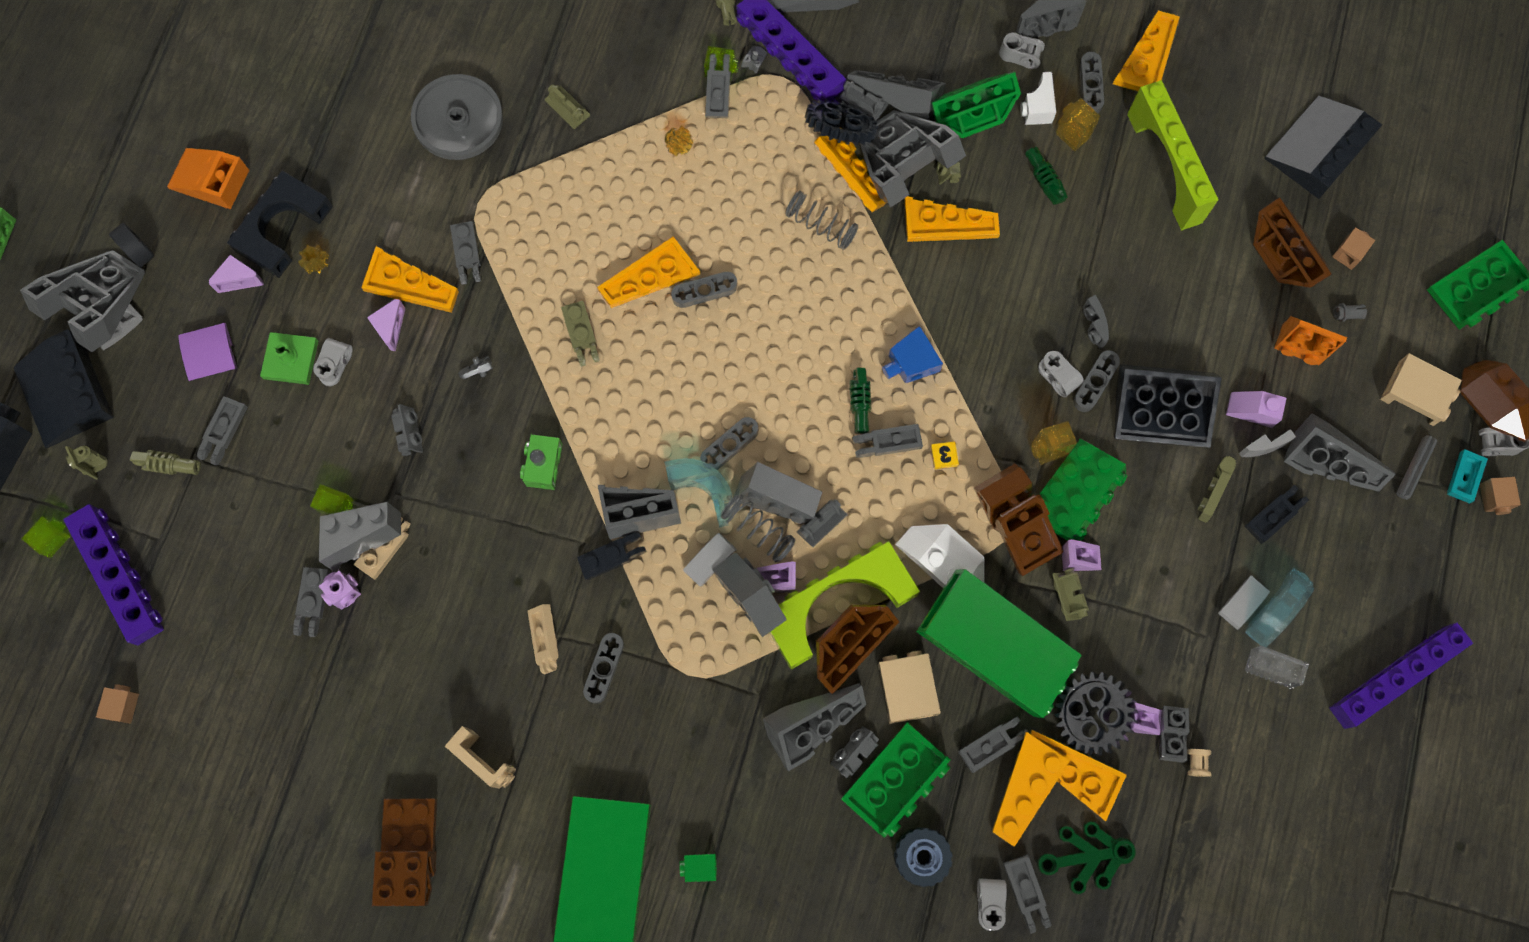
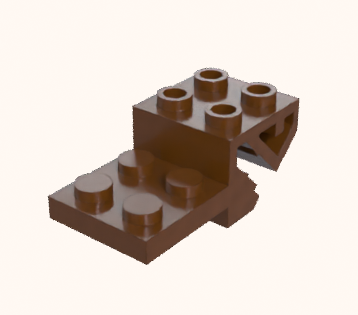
(1019, 518)
(406, 853)

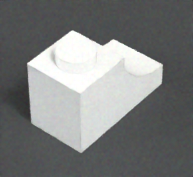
(1040, 105)

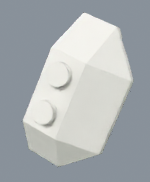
(940, 552)

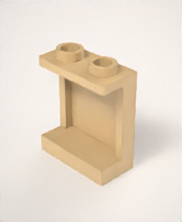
(1422, 388)
(909, 687)
(460, 747)

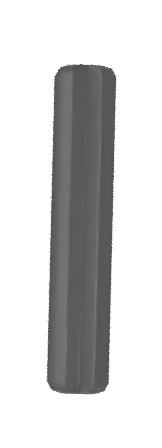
(1416, 467)

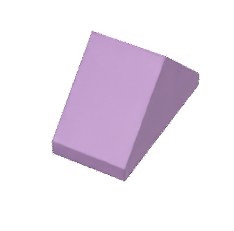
(234, 276)
(388, 322)
(1081, 556)
(780, 576)
(1148, 720)

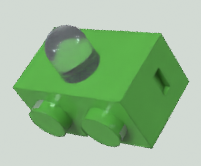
(542, 462)

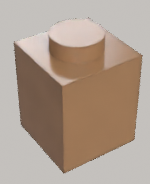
(1353, 248)
(1500, 495)
(117, 704)

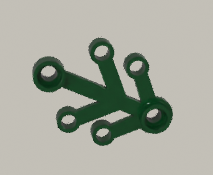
(1090, 856)

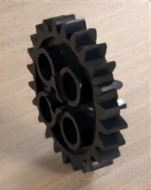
(826, 117)
(1113, 700)

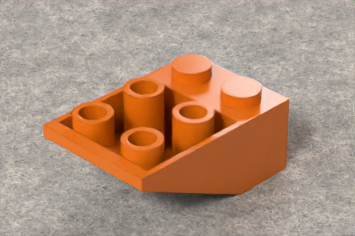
(209, 176)
(1307, 341)

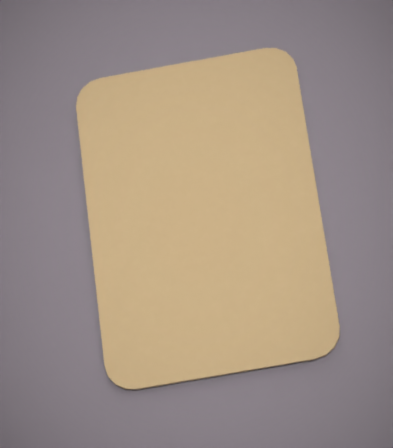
(767, 353)

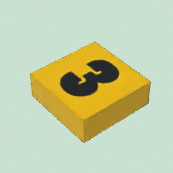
(944, 455)

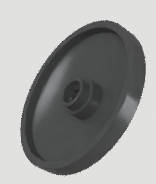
(456, 117)

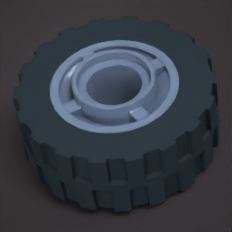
(939, 857)

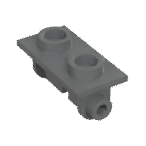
(863, 99)
(405, 420)
(823, 522)
(846, 758)

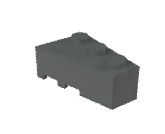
(778, 494)
(637, 510)
(356, 531)
(750, 592)

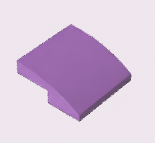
(207, 351)

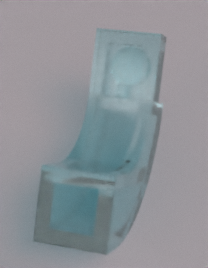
(701, 475)
(1281, 609)

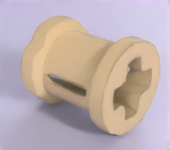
(1199, 762)

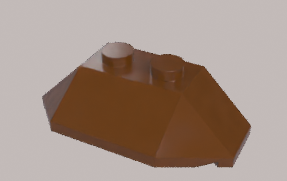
(1288, 247)
(1498, 397)
(851, 641)

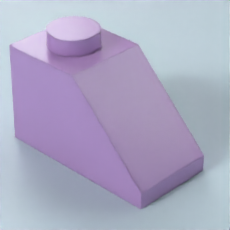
(1256, 407)

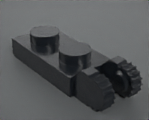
(1275, 516)
(609, 556)

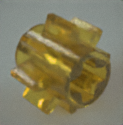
(678, 141)
(313, 259)

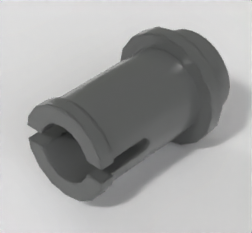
(1345, 312)

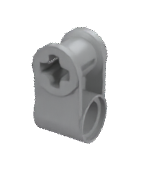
(1022, 50)
(332, 361)
(1061, 375)
(1497, 443)
(991, 897)

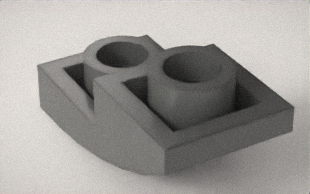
(1098, 330)
(1174, 734)

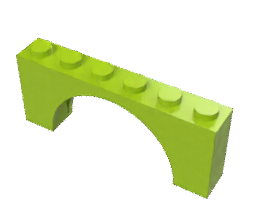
(1194, 192)
(878, 569)

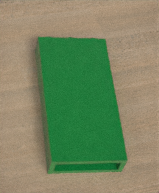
(999, 643)
(602, 871)

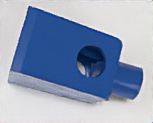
(913, 358)

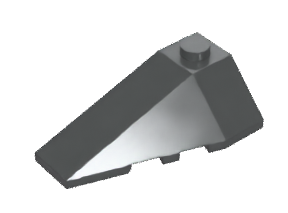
(908, 96)
(1330, 453)
(806, 724)

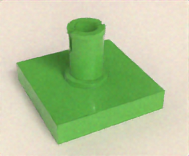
(289, 358)

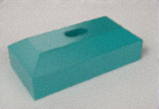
(1472, 467)

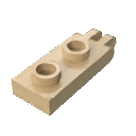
(375, 560)
(543, 638)

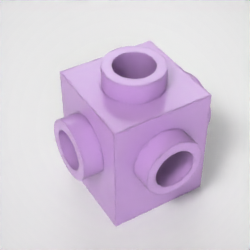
(346, 590)

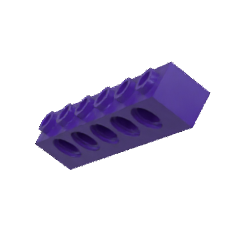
(788, 37)
(81, 526)
(1400, 675)

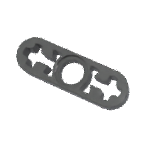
(1096, 74)
(722, 290)
(1096, 372)
(738, 427)
(598, 659)

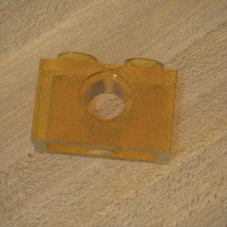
(1077, 124)
(1053, 443)

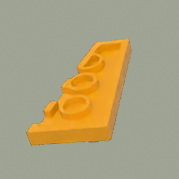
(1150, 54)
(852, 170)
(940, 222)
(652, 272)
(398, 280)
(1087, 778)
(1031, 781)

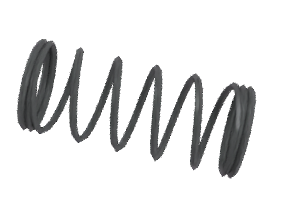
(844, 243)
(737, 499)

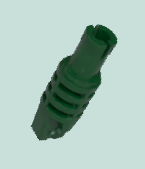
(1046, 176)
(860, 400)

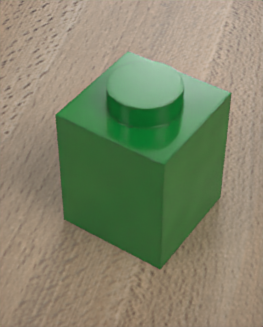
(699, 868)

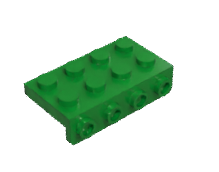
(1481, 285)
(1081, 489)
(896, 781)

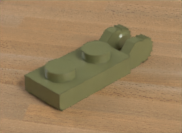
(580, 330)
(1217, 488)

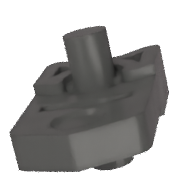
(754, 58)
(479, 366)

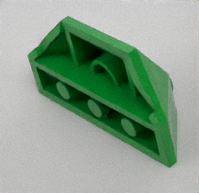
(978, 104)

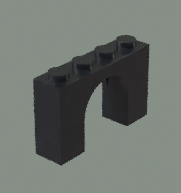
(283, 195)

